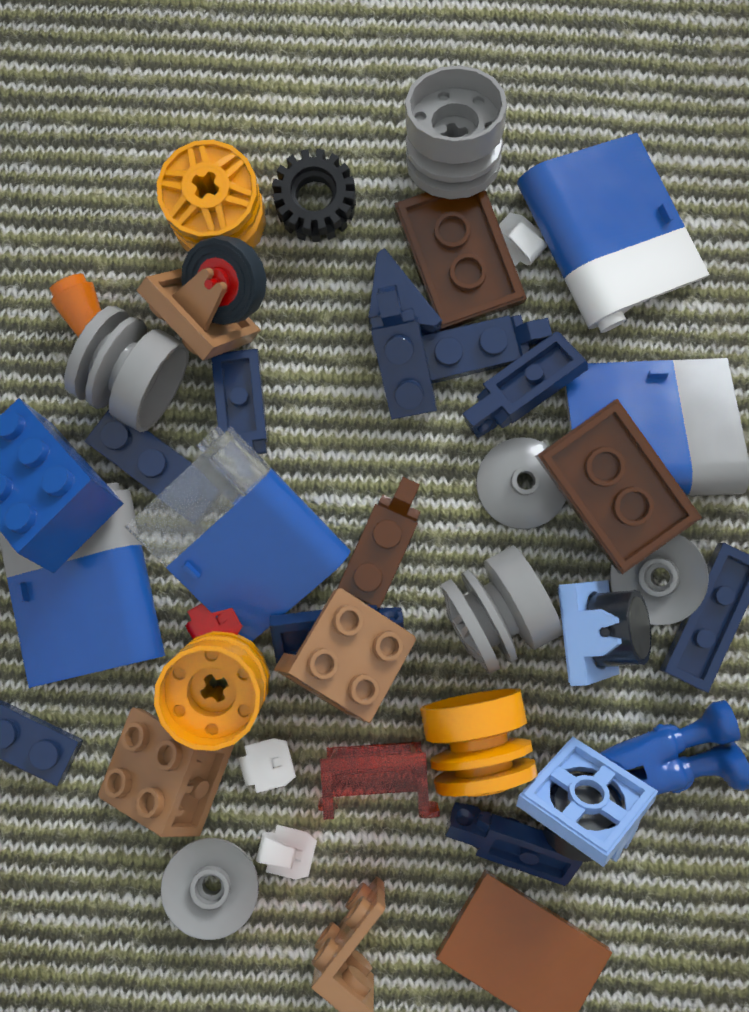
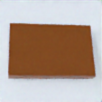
(522, 950)

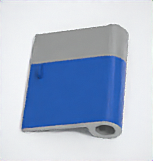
(683, 412)
(88, 612)

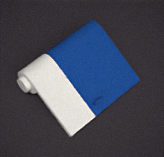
(611, 228)

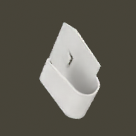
(525, 239)
(267, 765)
(287, 852)

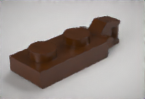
(382, 545)

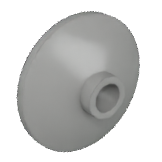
(502, 495)
(681, 594)
(195, 907)

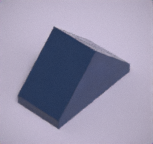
(389, 273)

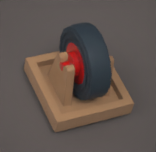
(210, 296)

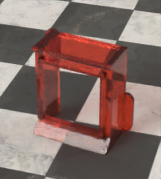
(375, 771)

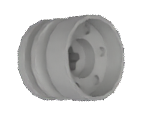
(454, 131)
(126, 368)
(500, 609)

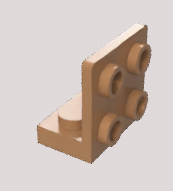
(349, 656)
(161, 779)
(340, 971)

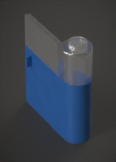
(238, 534)

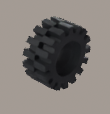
(310, 170)

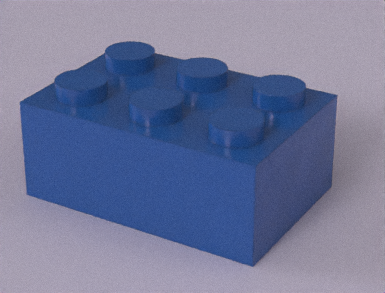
(47, 490)

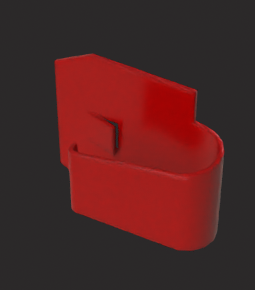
(204, 621)

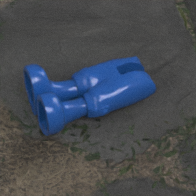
(660, 750)

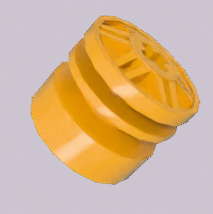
(204, 169)
(208, 715)
(480, 753)

